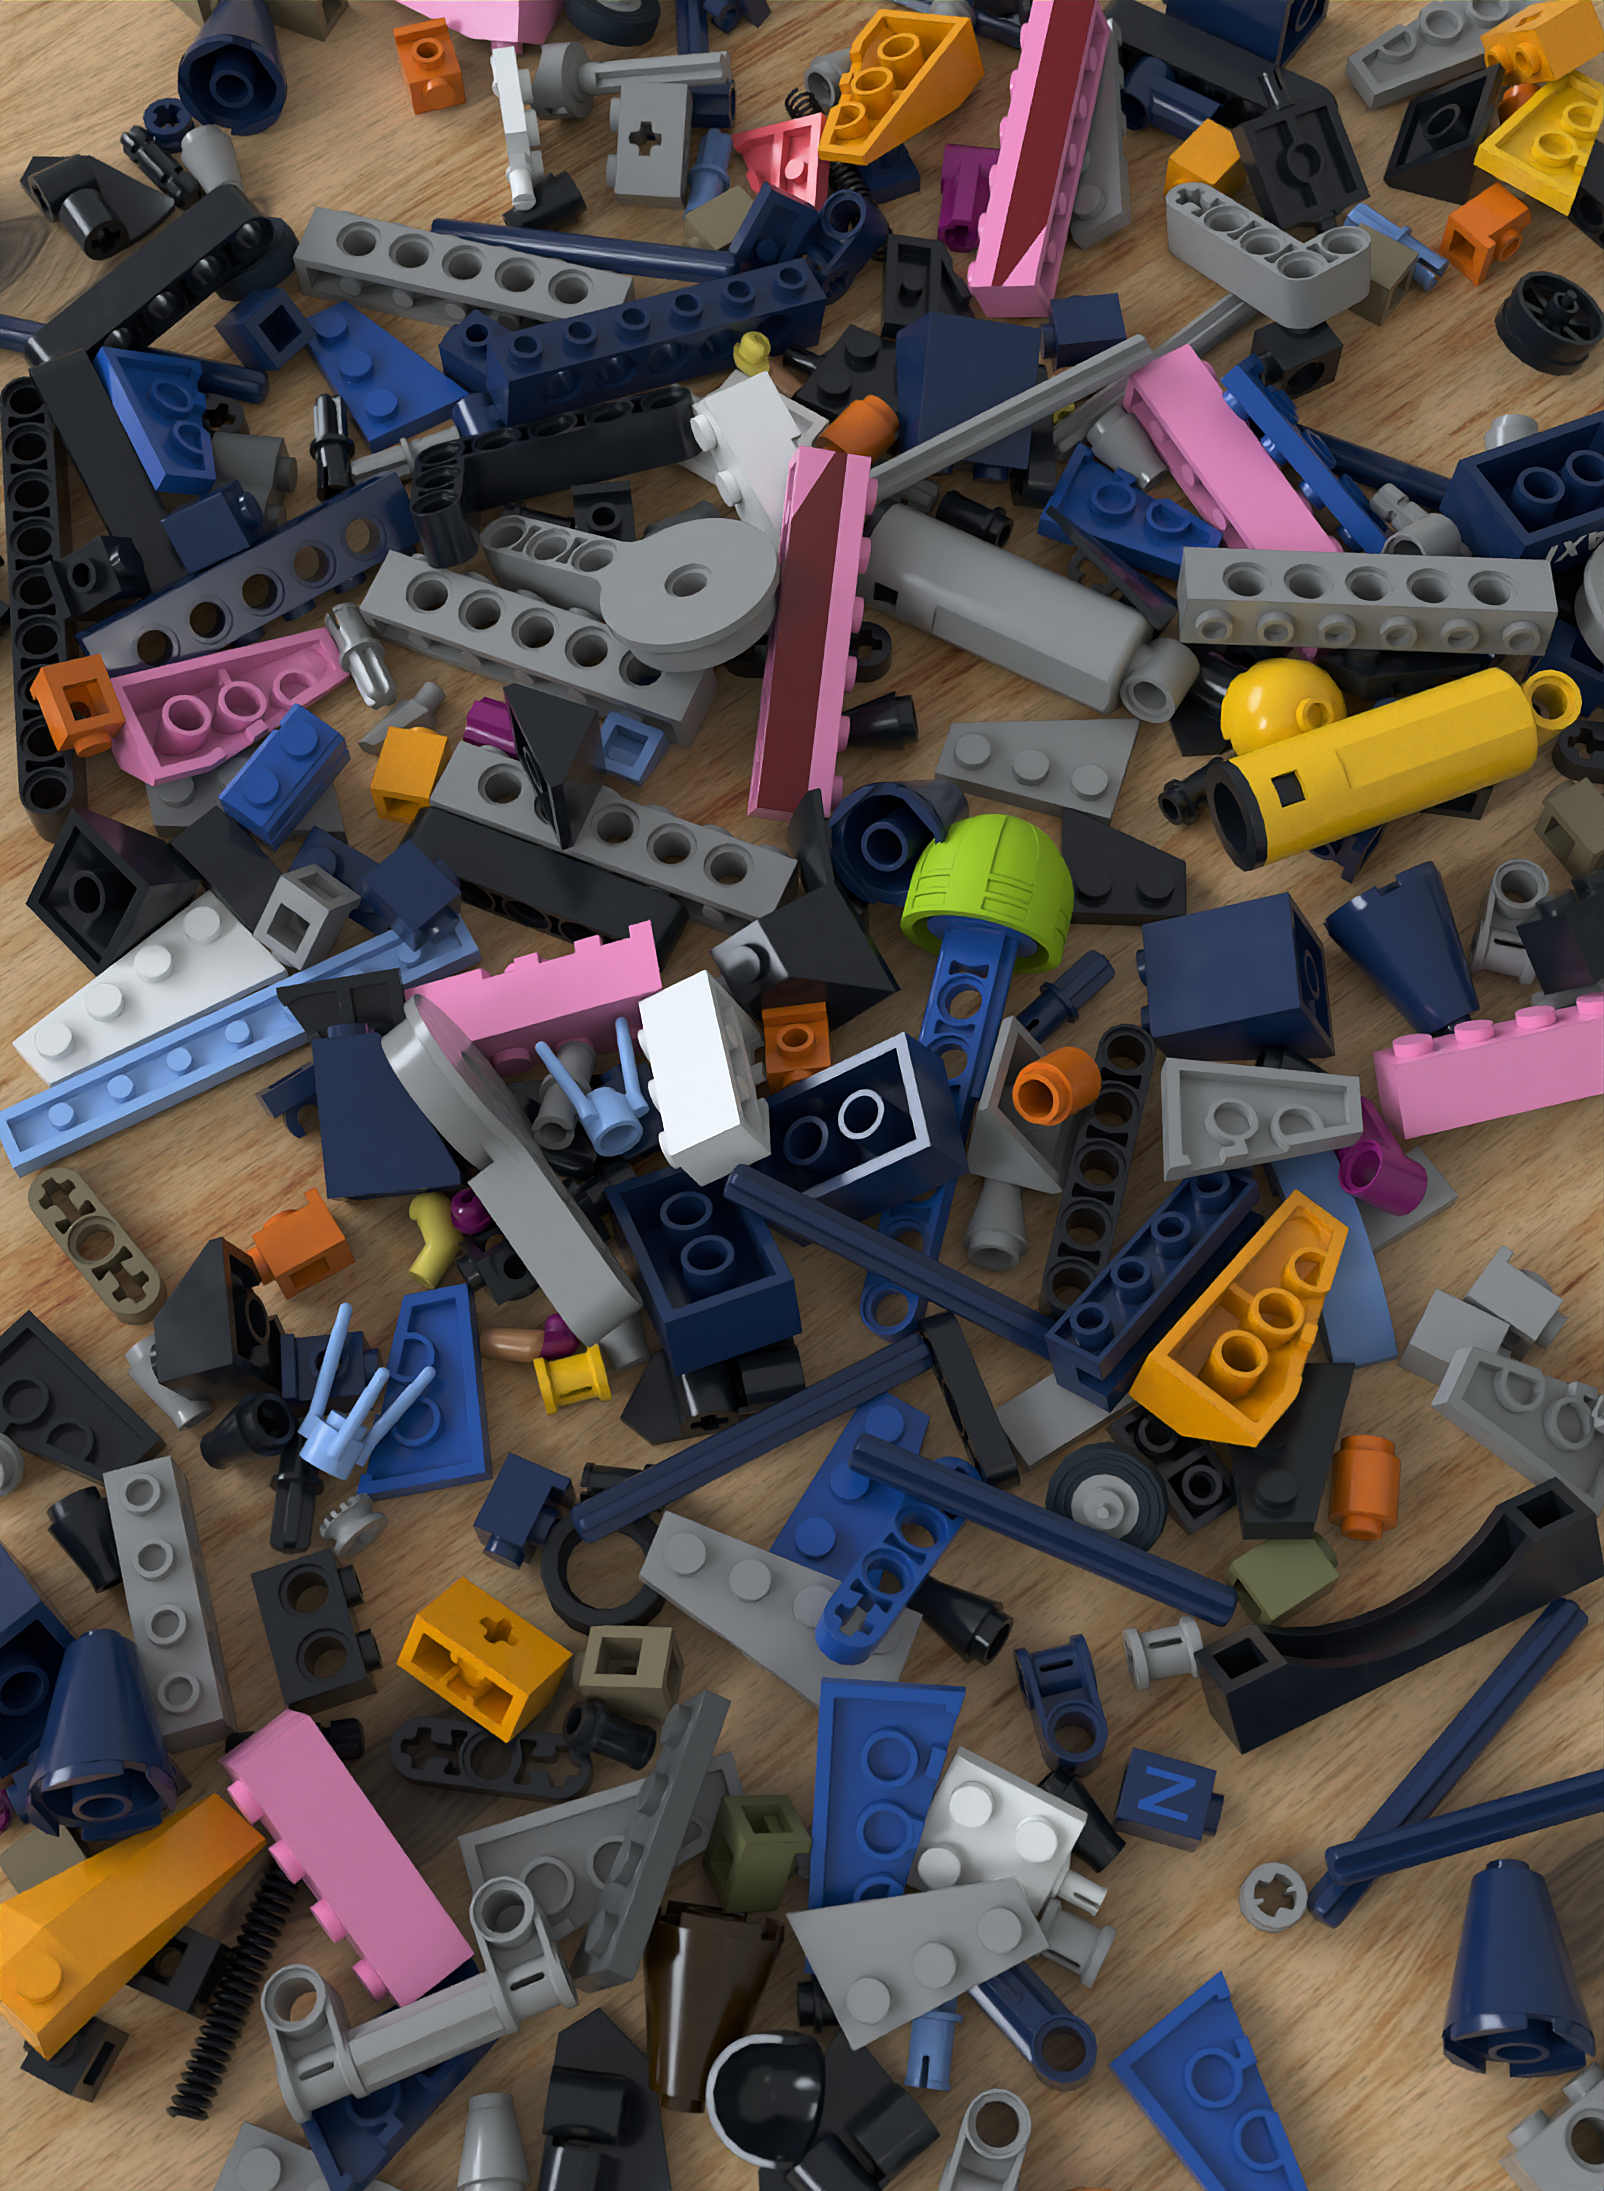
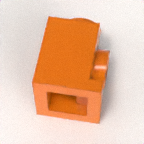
(429, 65)
(1484, 232)
(81, 687)
(796, 1043)
(300, 1247)

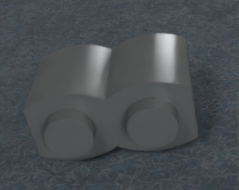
(260, 467)

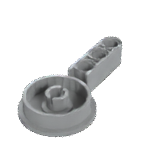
(672, 598)
(515, 1183)

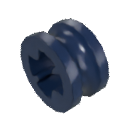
(167, 112)

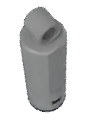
(1021, 616)

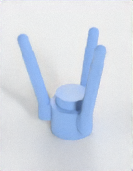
(605, 1114)
(338, 1441)

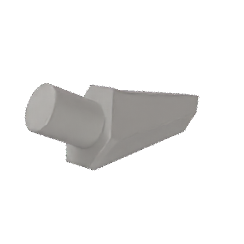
(405, 715)

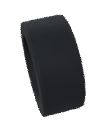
(568, 1606)

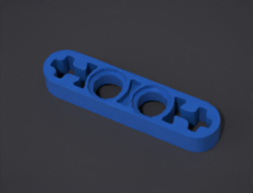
(903, 1560)

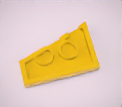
(1548, 141)

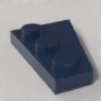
(362, 2135)

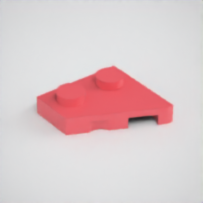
(787, 157)

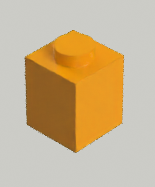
(1207, 158)
(408, 772)

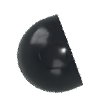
(768, 2097)

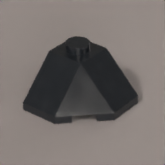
(216, 1331)

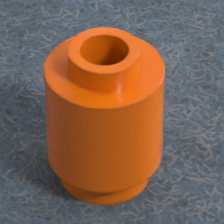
(862, 429)
(1056, 1086)
(1364, 1487)

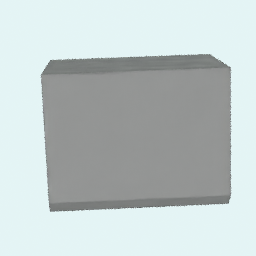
(1002, 1140)

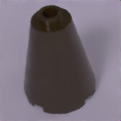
(701, 1993)

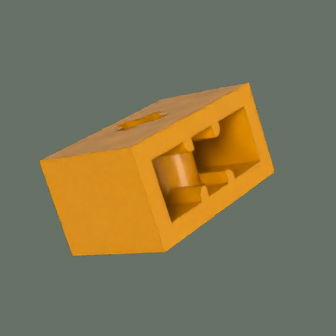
(1544, 41)
(484, 1659)

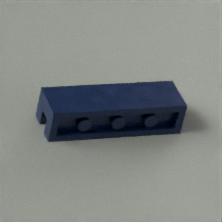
(1152, 1285)

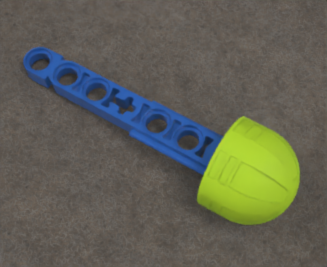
(990, 907)

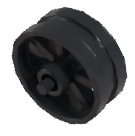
(1550, 323)

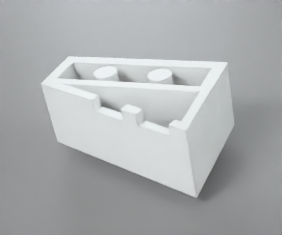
(752, 447)
(705, 1078)

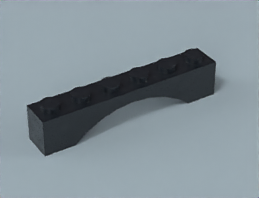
(1517, 1562)

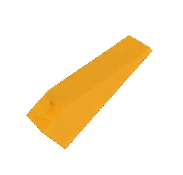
(900, 81)
(1246, 1339)
(103, 1919)

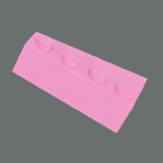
(552, 999)
(345, 1857)

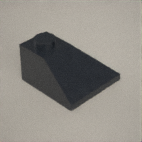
(109, 887)
(807, 956)

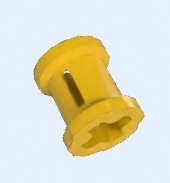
(572, 1379)

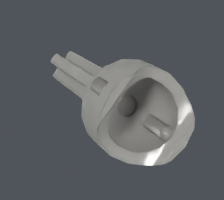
(569, 80)

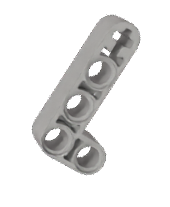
(1263, 264)

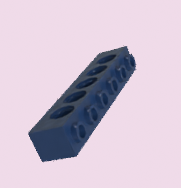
(650, 341)
(376, 501)

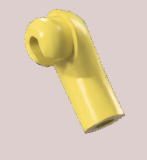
(440, 1235)

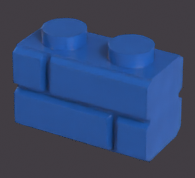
(285, 777)

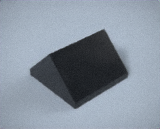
(1443, 136)
(559, 754)

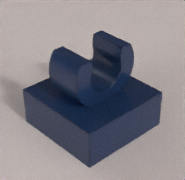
(729, 12)
(890, 175)
(289, 1096)

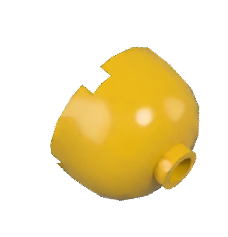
(1278, 702)

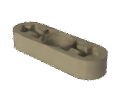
(95, 1219)

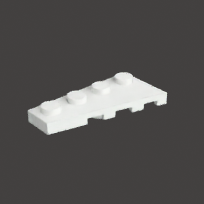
(165, 982)

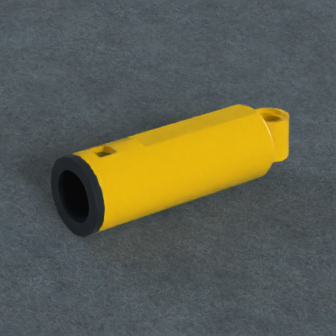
(1384, 763)

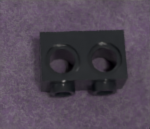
(302, 1638)

